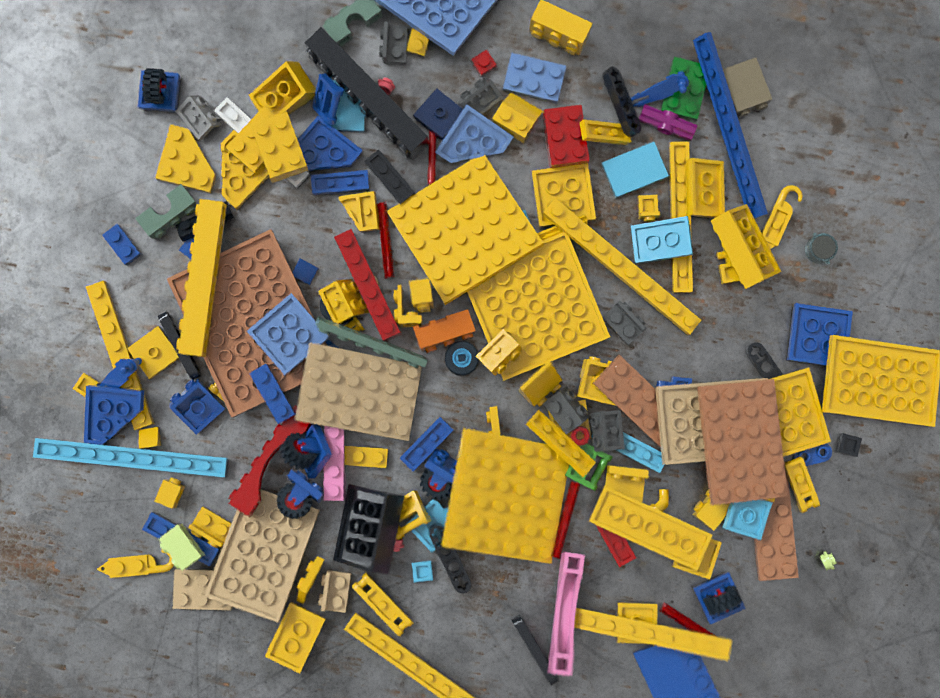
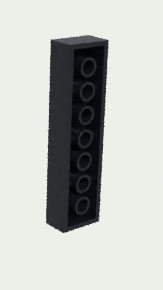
(364, 91)

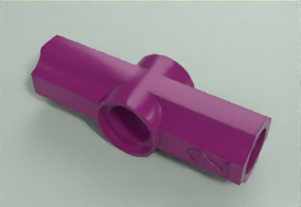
(667, 122)

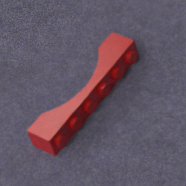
(367, 285)
(248, 495)

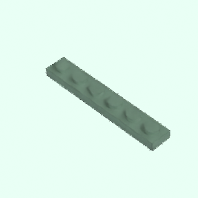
(363, 340)

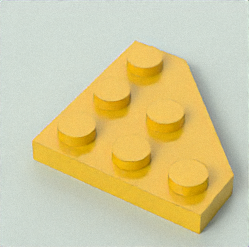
(184, 162)
(237, 179)

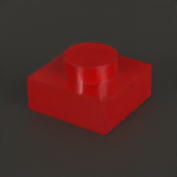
(483, 63)

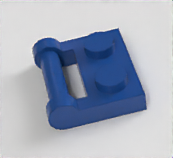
(322, 100)

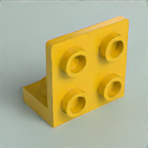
(343, 300)
(411, 318)
(626, 481)

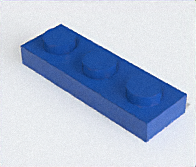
(340, 182)
(272, 393)
(426, 444)

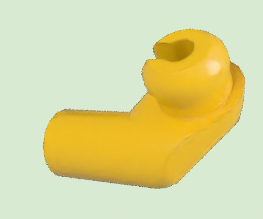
(663, 501)

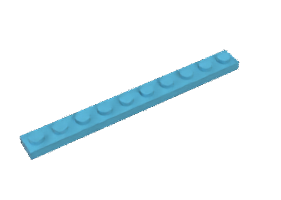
(130, 457)

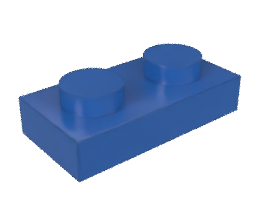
(121, 244)

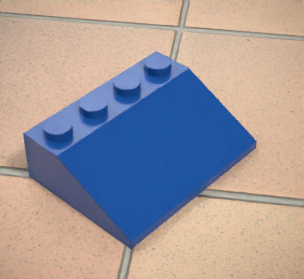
(675, 673)

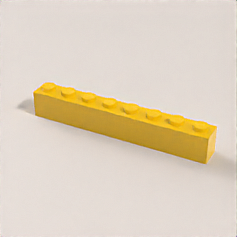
(202, 278)

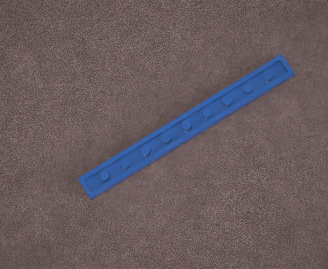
(729, 124)

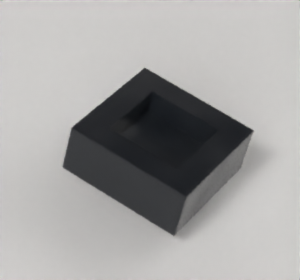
(849, 445)

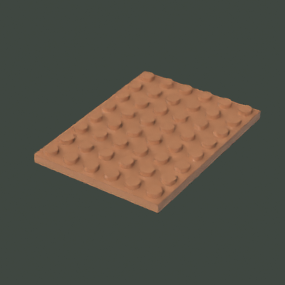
(248, 286)

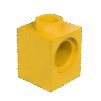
(170, 492)

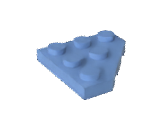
(473, 137)

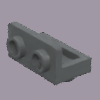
(566, 410)

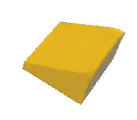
(149, 438)

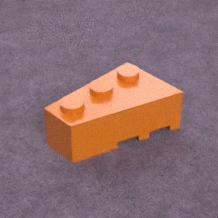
(444, 331)

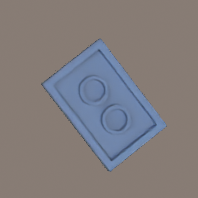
(534, 78)

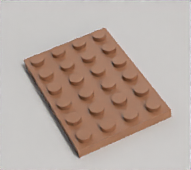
(742, 441)

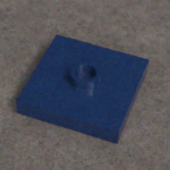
(438, 113)

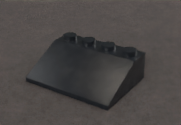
(368, 529)

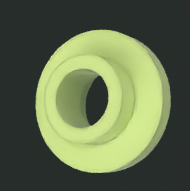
(828, 560)

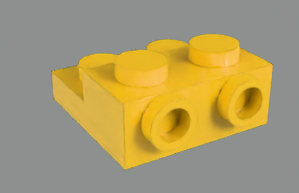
(589, 373)

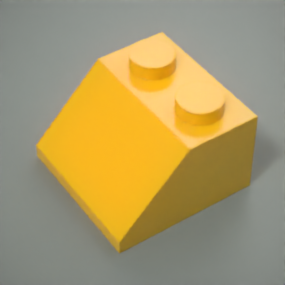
(517, 117)

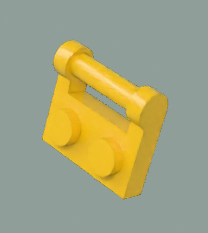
(411, 505)

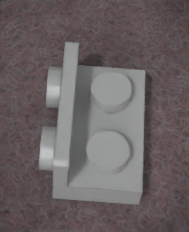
(198, 116)

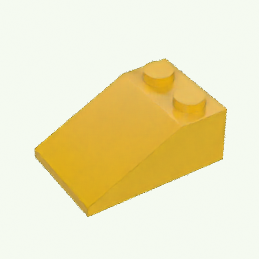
(284, 89)
(540, 384)

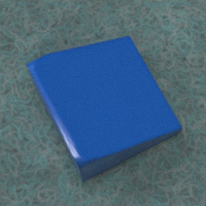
(305, 271)

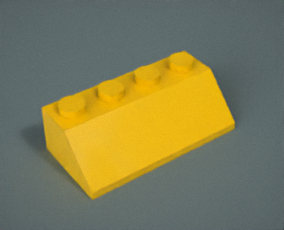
(745, 246)

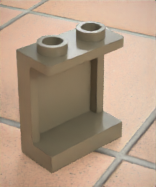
(747, 87)

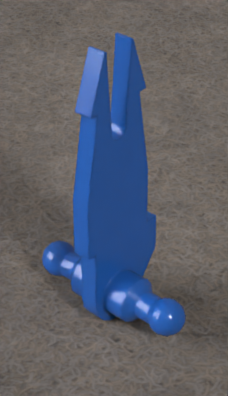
(663, 89)
(121, 372)

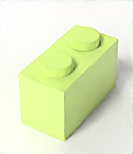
(181, 547)

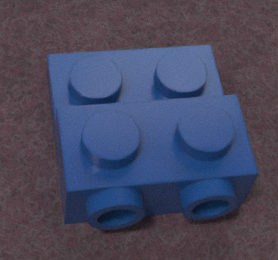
(196, 405)

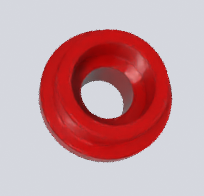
(585, 431)

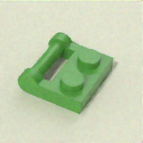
(605, 458)

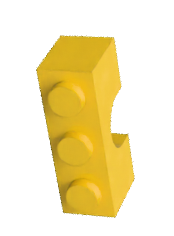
(421, 295)

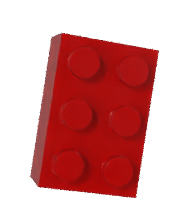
(564, 136)

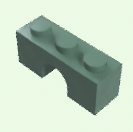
(361, 10)
(181, 205)

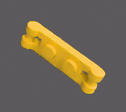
(382, 604)

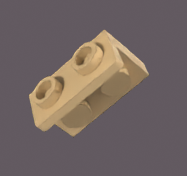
(335, 592)

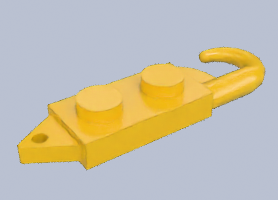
(779, 217)
(134, 566)

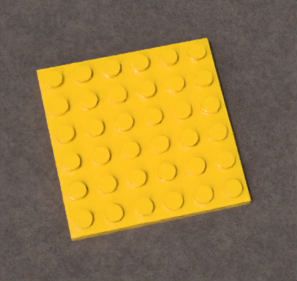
(465, 228)
(541, 306)
(505, 497)

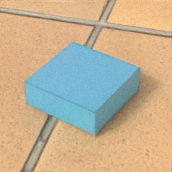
(422, 571)

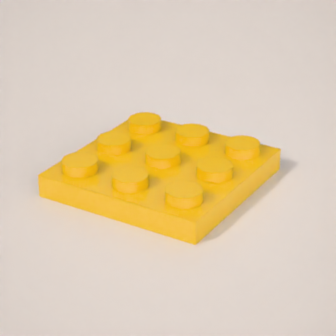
(569, 186)

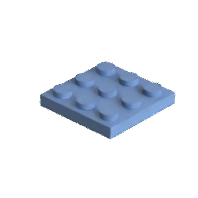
(287, 333)

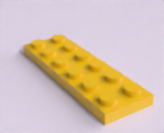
(650, 528)

